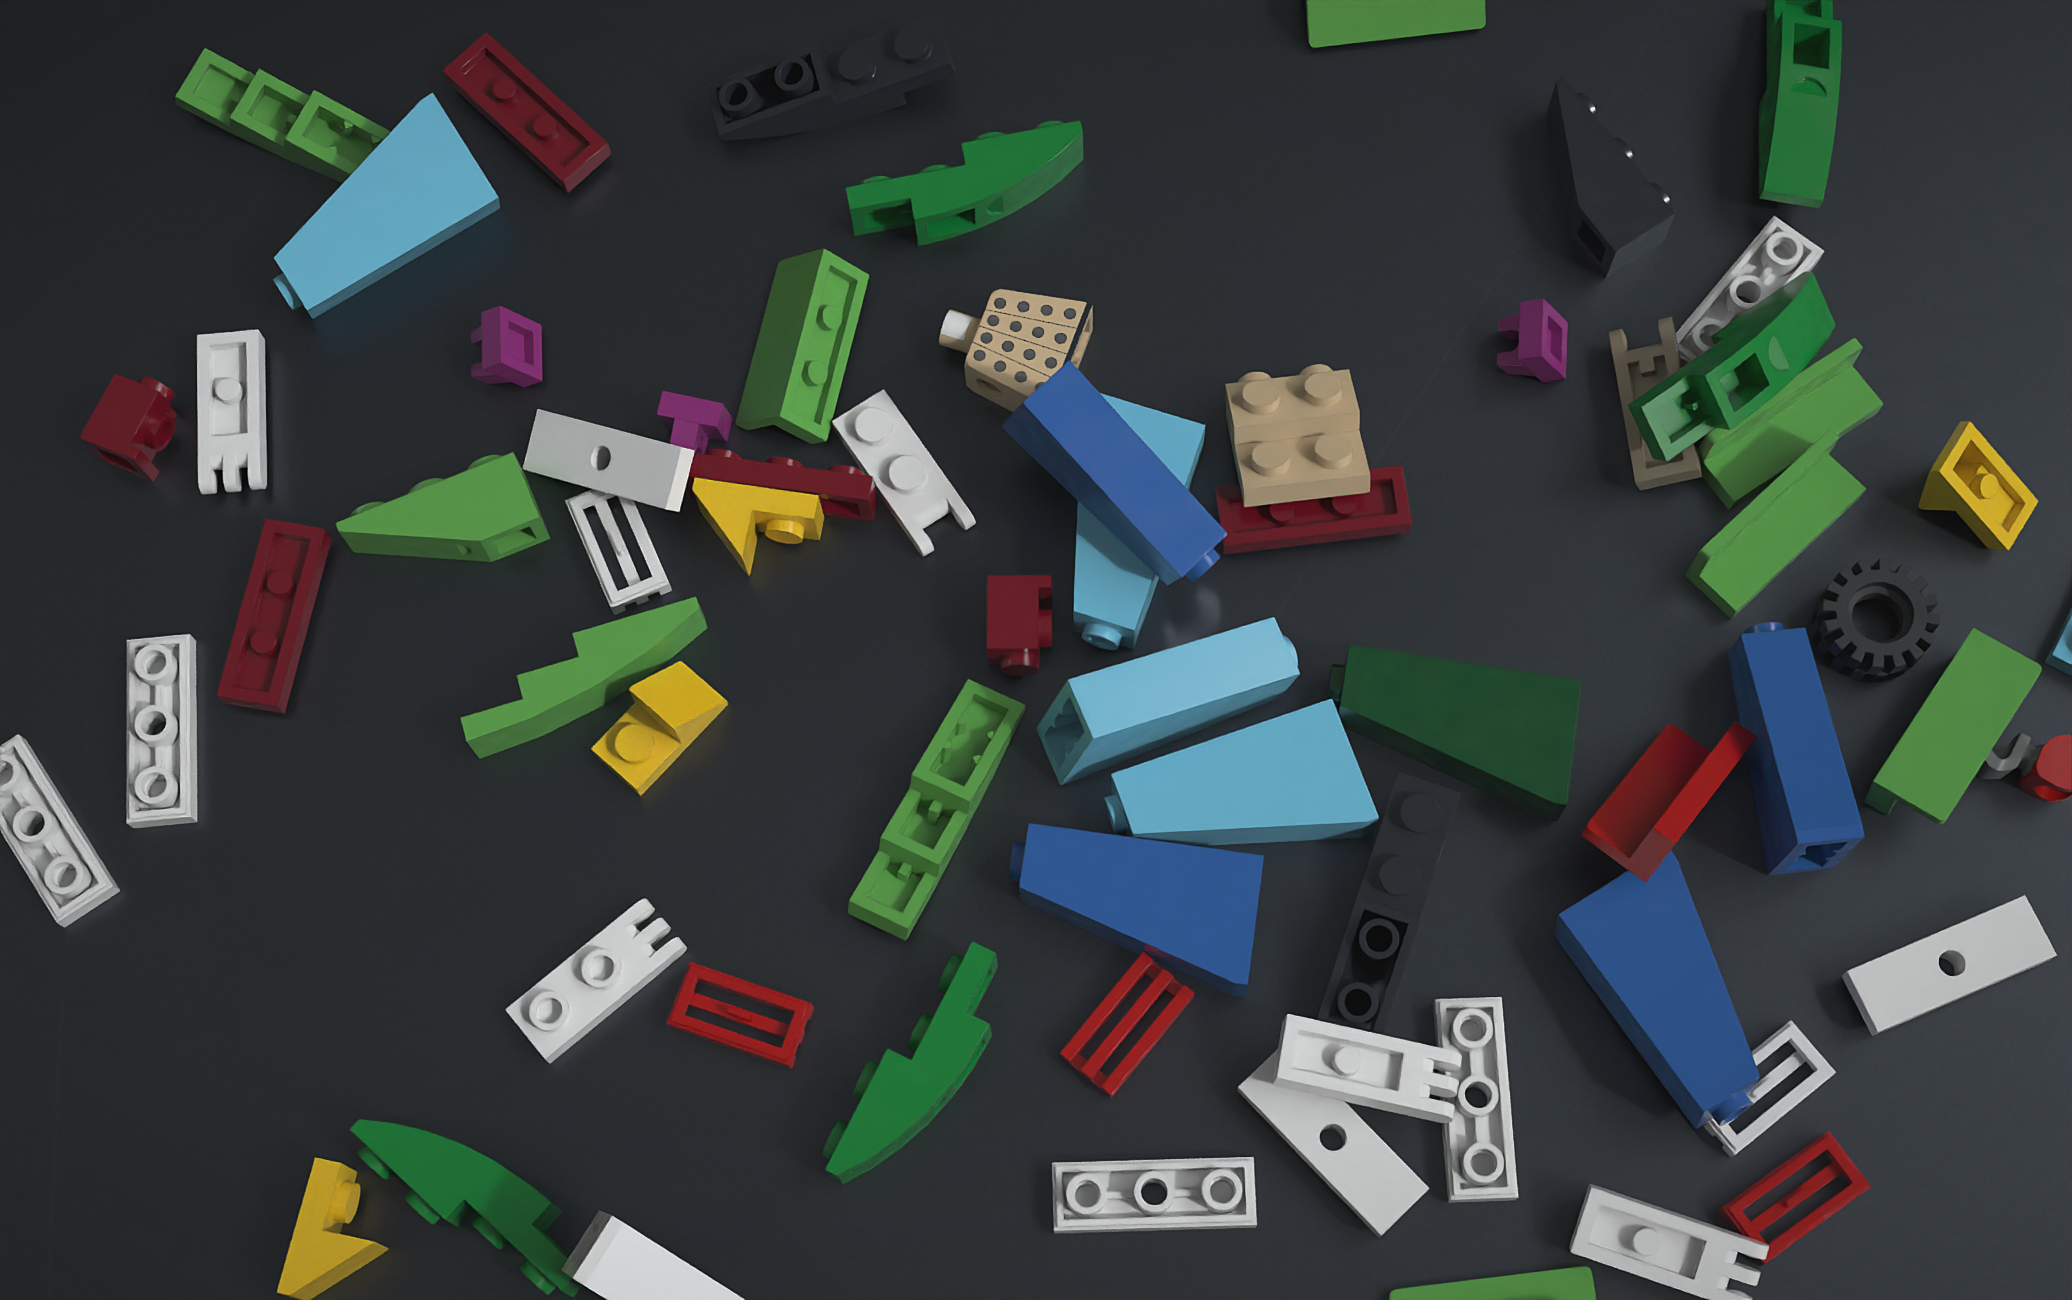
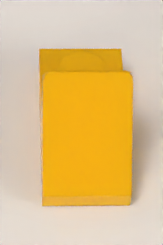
(1979, 487)
(743, 511)
(659, 726)
(317, 1250)

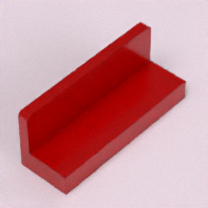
(1663, 797)

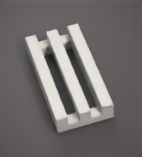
(637, 589)
(1805, 1052)

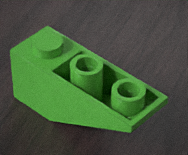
(463, 517)

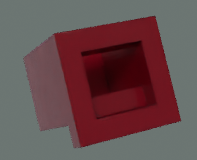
(131, 425)
(1017, 623)

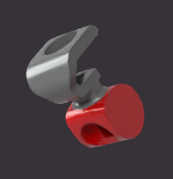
(2043, 768)

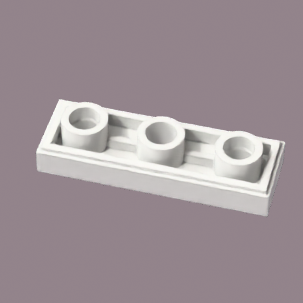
(1762, 269)
(608, 460)
(164, 764)
(60, 856)
(1980, 950)
(1478, 1140)
(1361, 1172)
(1109, 1198)

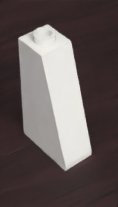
(631, 1267)

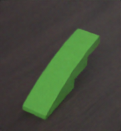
(279, 117)
(608, 664)
(936, 809)

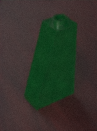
(1468, 720)

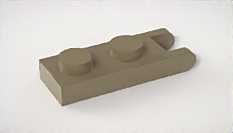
(1636, 374)

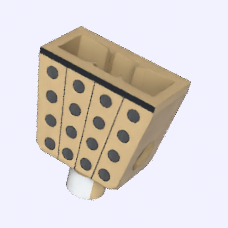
(1018, 343)

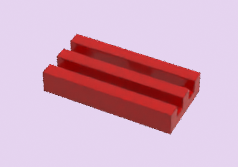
(1161, 982)
(792, 1034)
(1841, 1164)

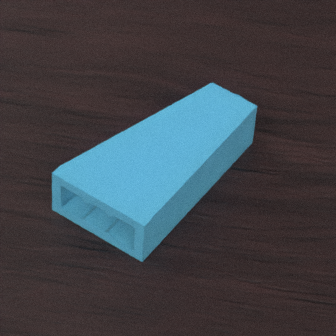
(388, 212)
(1110, 580)
(1164, 697)
(1250, 786)

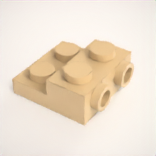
(1296, 436)

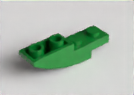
(1799, 101)
(995, 180)
(1741, 371)
(907, 1094)
(456, 1181)

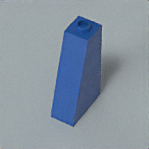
(1115, 476)
(1796, 760)
(1150, 896)
(1664, 988)

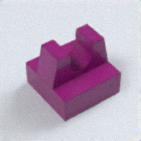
(1541, 342)
(509, 348)
(693, 420)

